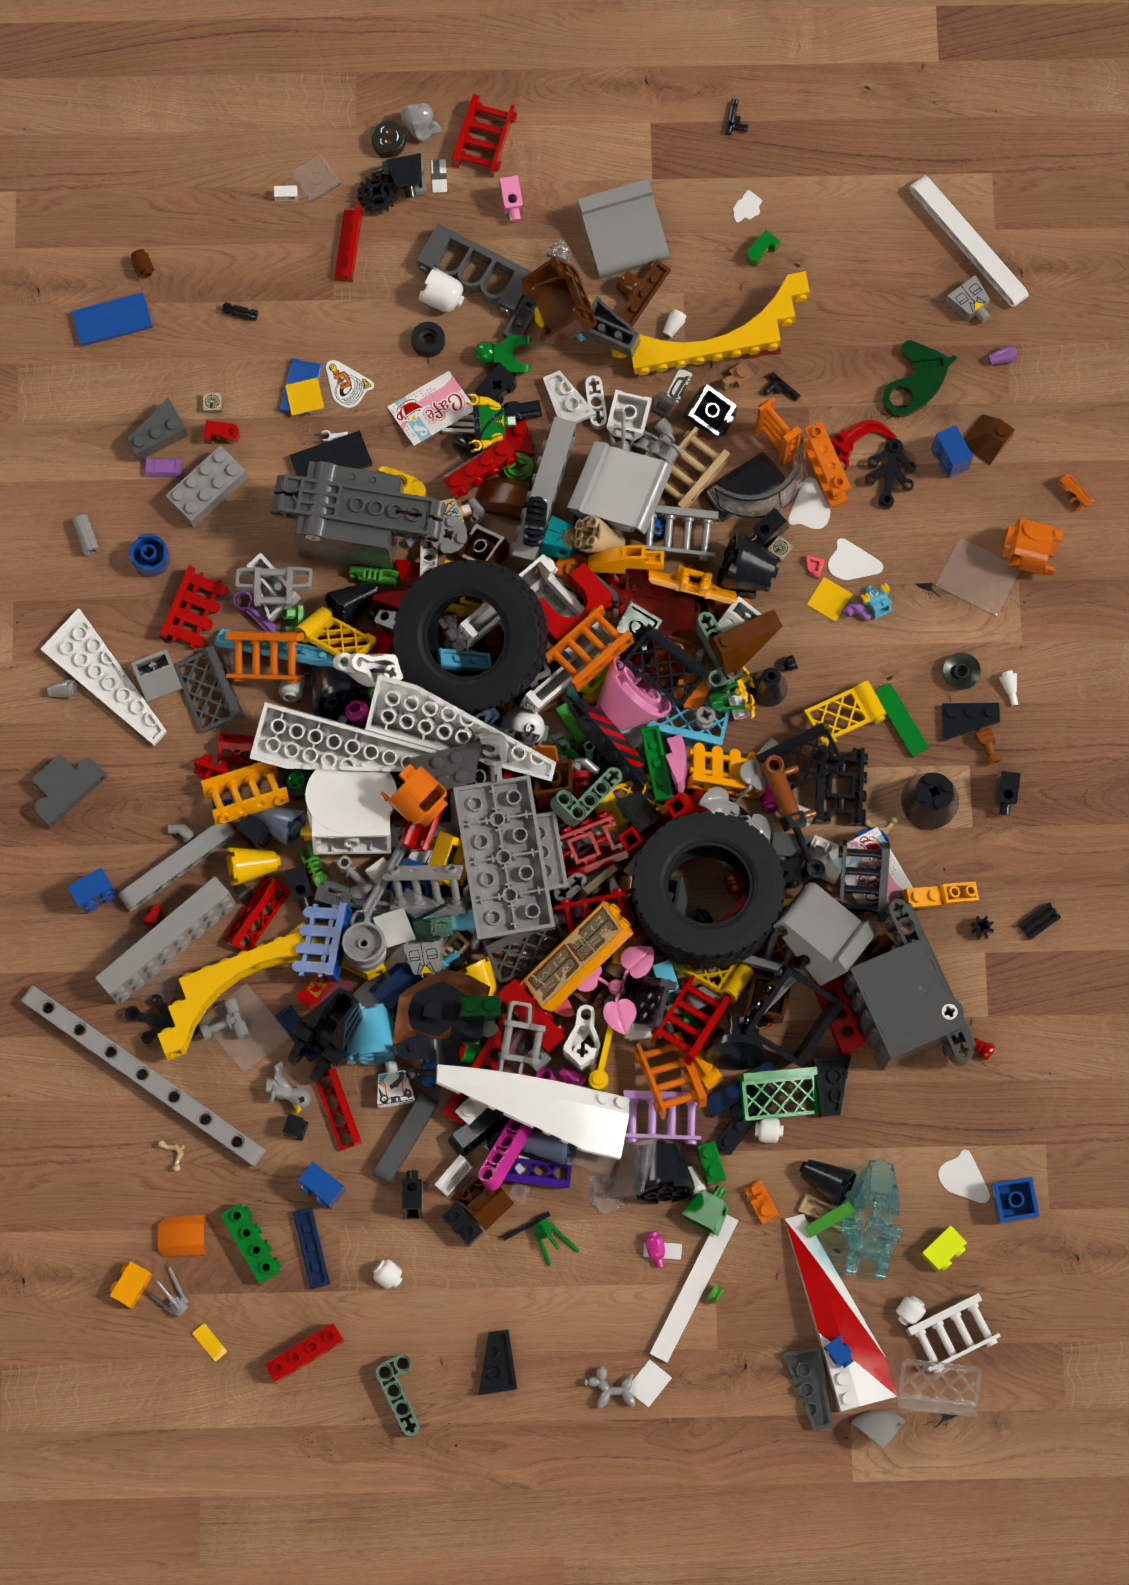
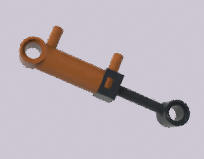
(791, 815)

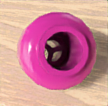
(357, 713)

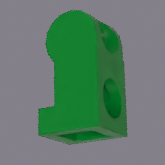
(761, 248)

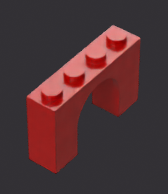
(593, 594)
(677, 806)

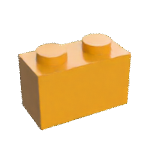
(130, 1285)

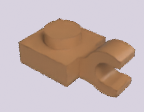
(738, 375)

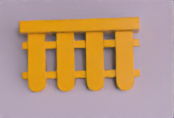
(715, 777)

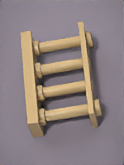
(707, 473)

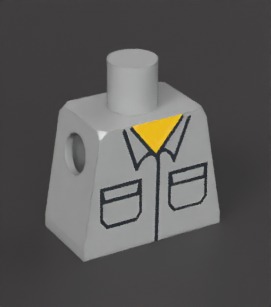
(970, 300)
(425, 956)

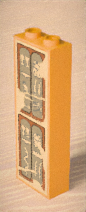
(578, 956)

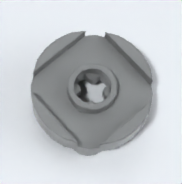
(458, 538)

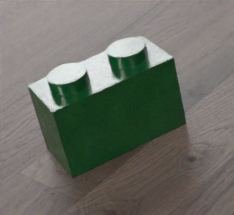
(482, 1008)

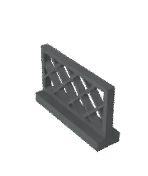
(224, 684)
(499, 943)

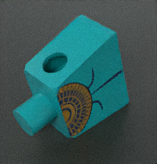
(559, 539)

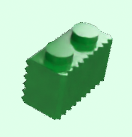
(711, 1163)

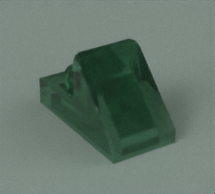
(432, 928)

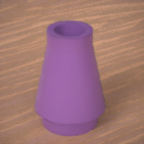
(1003, 355)

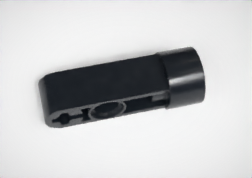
(470, 1137)

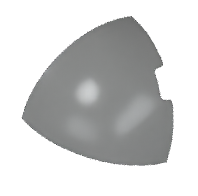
(878, 1425)

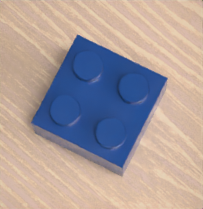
(951, 451)
(92, 891)
(322, 1185)
(1014, 1200)

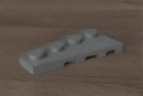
(810, 1380)

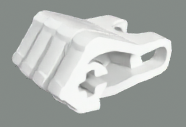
(361, 664)
(582, 1029)

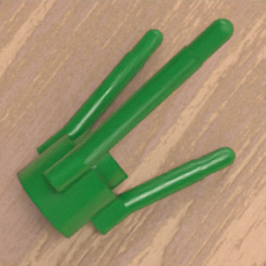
(544, 1230)

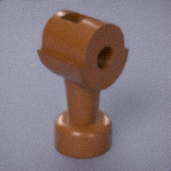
(986, 739)

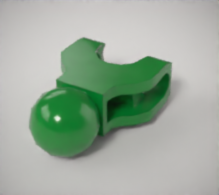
(503, 353)

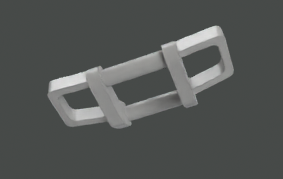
(290, 587)
(509, 1024)

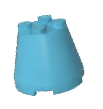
(373, 1037)

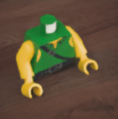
(489, 422)

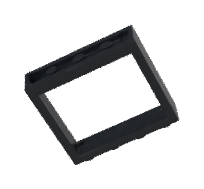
(817, 1030)

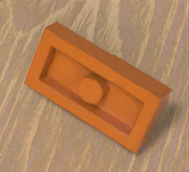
(1073, 486)
(761, 1202)

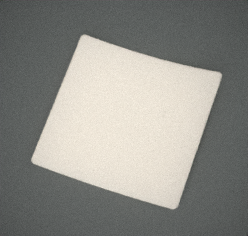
(395, 927)

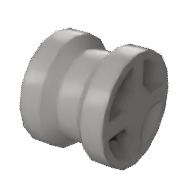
(702, 721)

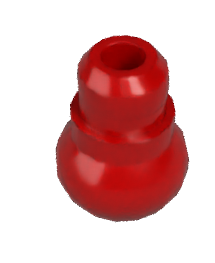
(984, 1049)

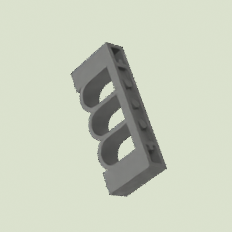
(437, 247)

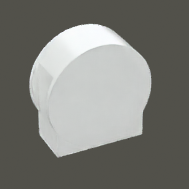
(349, 811)

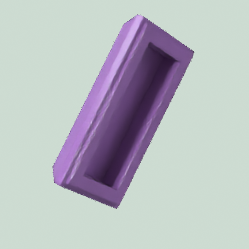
(162, 467)

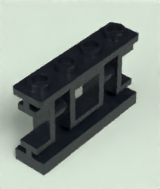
(825, 784)

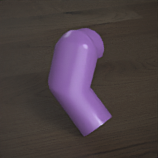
(853, 609)

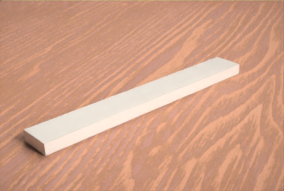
(692, 1291)

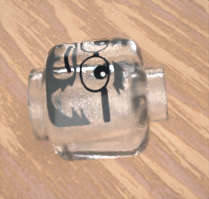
(560, 250)

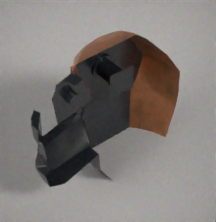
(432, 1020)

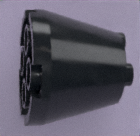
(747, 565)
(333, 691)
(929, 811)
(667, 1176)

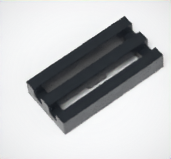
(1052, 911)

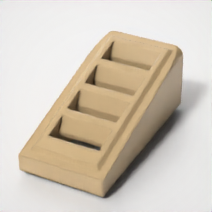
(453, 940)

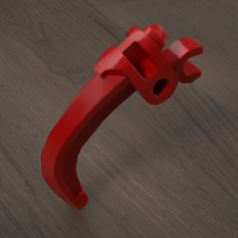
(844, 440)

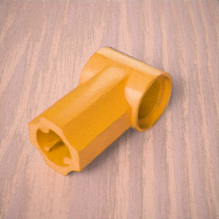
(707, 1072)

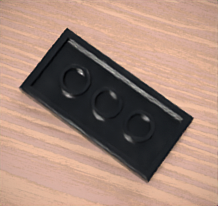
(343, 451)

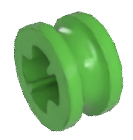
(715, 1293)

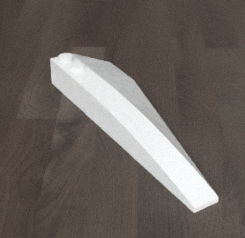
(313, 742)
(573, 1113)

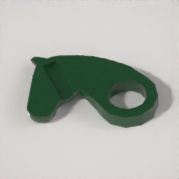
(923, 385)

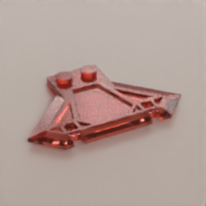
(674, 609)

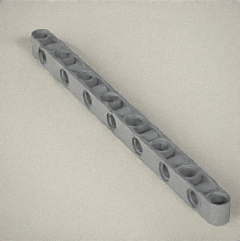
(154, 1083)

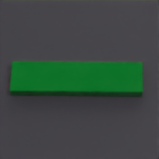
(901, 720)
(656, 763)

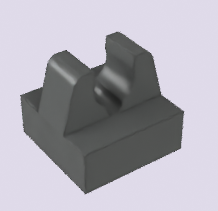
(663, 404)

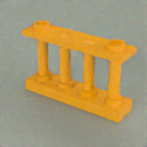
(240, 778)

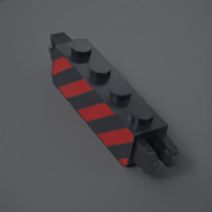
(609, 741)

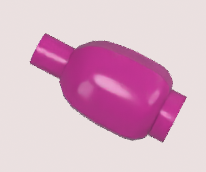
(655, 1248)

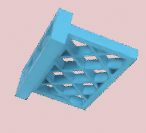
(689, 736)

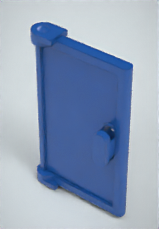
(299, 372)

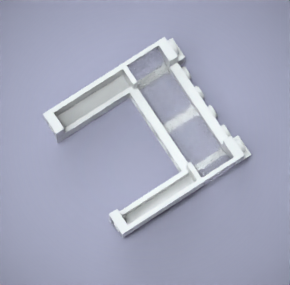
(542, 579)

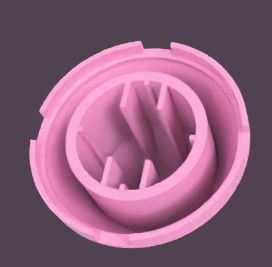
(630, 698)

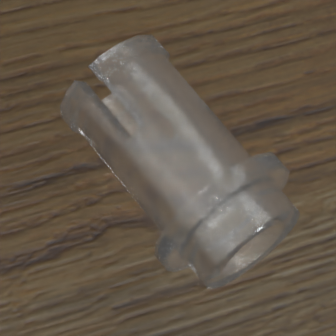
(231, 657)

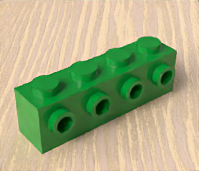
(251, 1244)

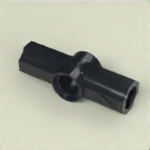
(523, 410)

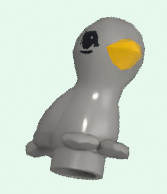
(281, 1089)

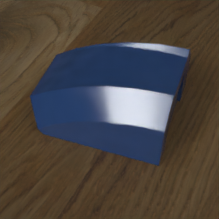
(393, 984)

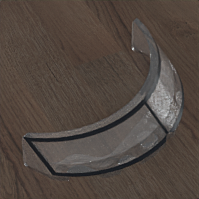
(761, 504)

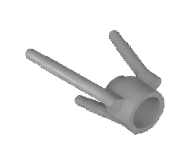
(623, 444)
(177, 1305)

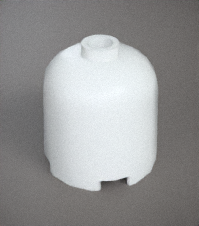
(442, 291)
(521, 719)

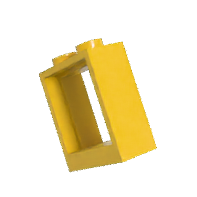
(441, 853)

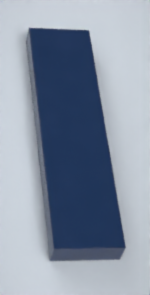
(731, 1094)
(311, 1248)

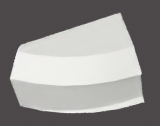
(636, 414)

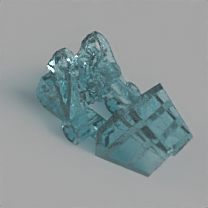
(877, 1190)

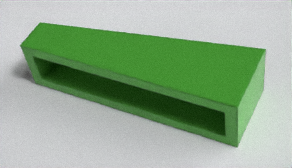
(569, 721)
(829, 1219)

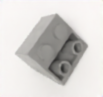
(156, 675)

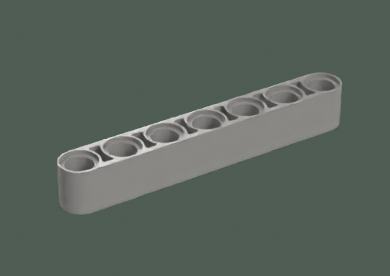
(176, 865)

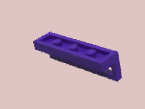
(539, 1180)

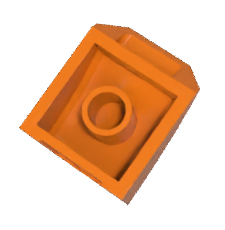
(182, 1236)

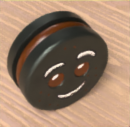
(388, 139)

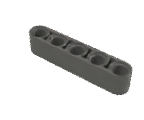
(405, 1138)

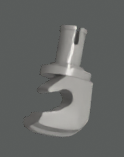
(494, 756)

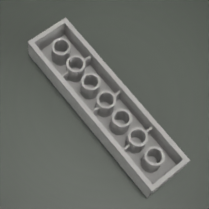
(545, 483)
(166, 940)

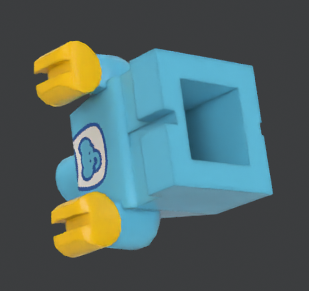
(877, 600)

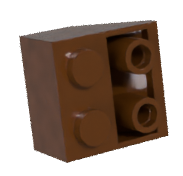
(483, 1204)

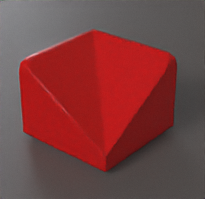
(153, 915)

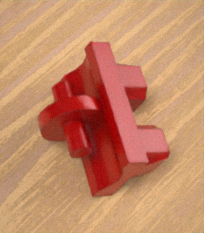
(208, 770)

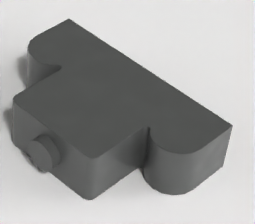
(65, 787)

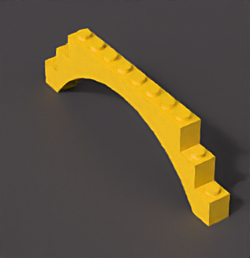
(756, 335)
(211, 981)

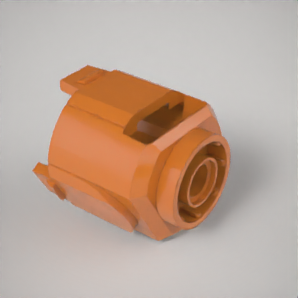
(1030, 545)
(419, 797)

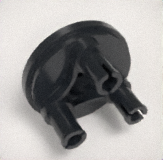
(734, 1049)

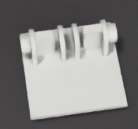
(819, 850)

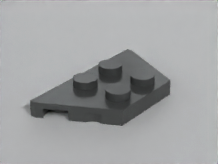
(452, 765)

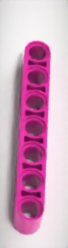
(507, 1147)

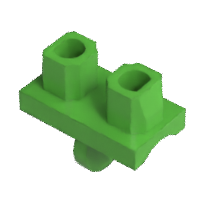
(295, 615)

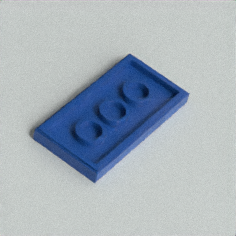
(112, 319)

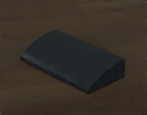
(751, 478)

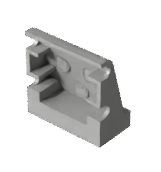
(623, 228)
(619, 487)
(824, 933)

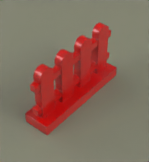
(196, 600)

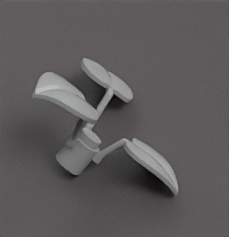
(717, 798)

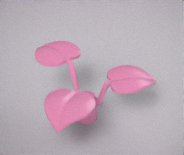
(622, 1012)

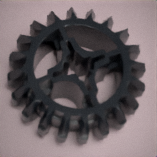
(535, 521)

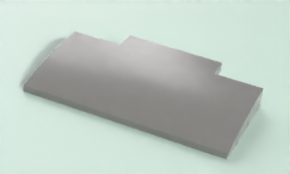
(509, 857)

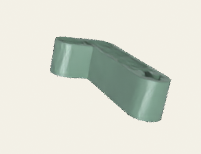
(704, 637)
(579, 807)
(401, 1398)

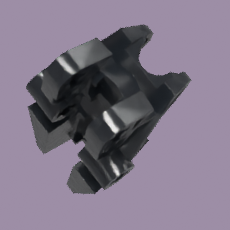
(328, 1031)

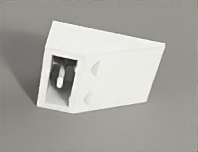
(736, 615)

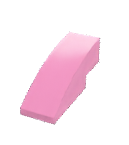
(677, 761)

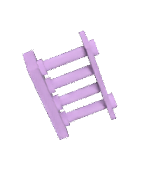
(636, 1096)

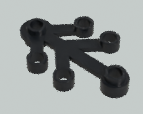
(890, 470)
(164, 1021)

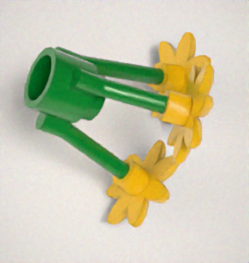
(718, 699)

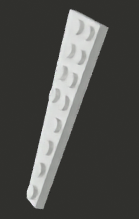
(88, 660)

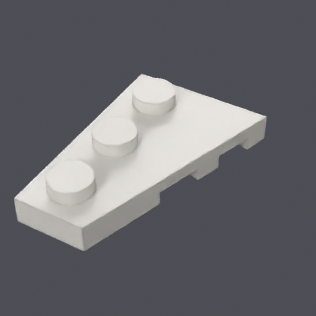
(566, 399)

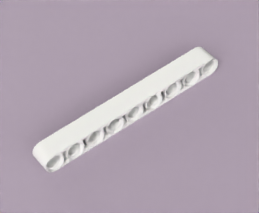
(969, 241)

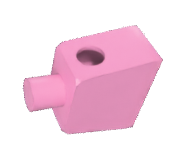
(509, 192)

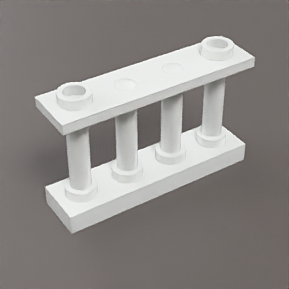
(954, 1313)

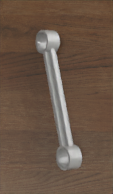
(380, 885)

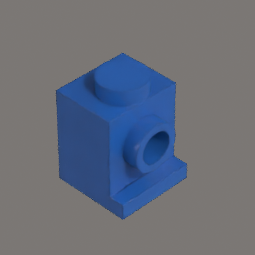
(839, 1352)

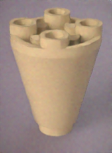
(595, 535)

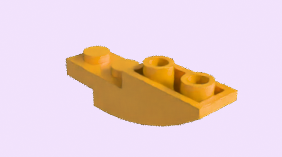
(622, 557)
(941, 895)

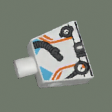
(393, 1087)

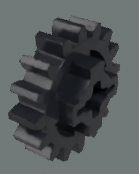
(376, 186)

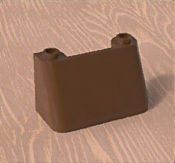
(559, 300)

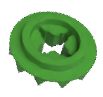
(526, 471)

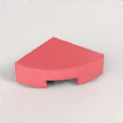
(814, 565)
(565, 1009)

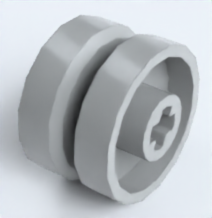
(364, 946)

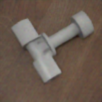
(345, 868)
(232, 1020)

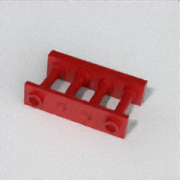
(465, 139)
(619, 892)
(699, 1035)

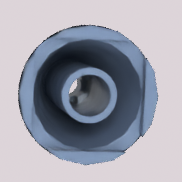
(282, 823)
(549, 1147)

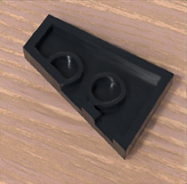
(967, 717)
(831, 1083)
(498, 1365)

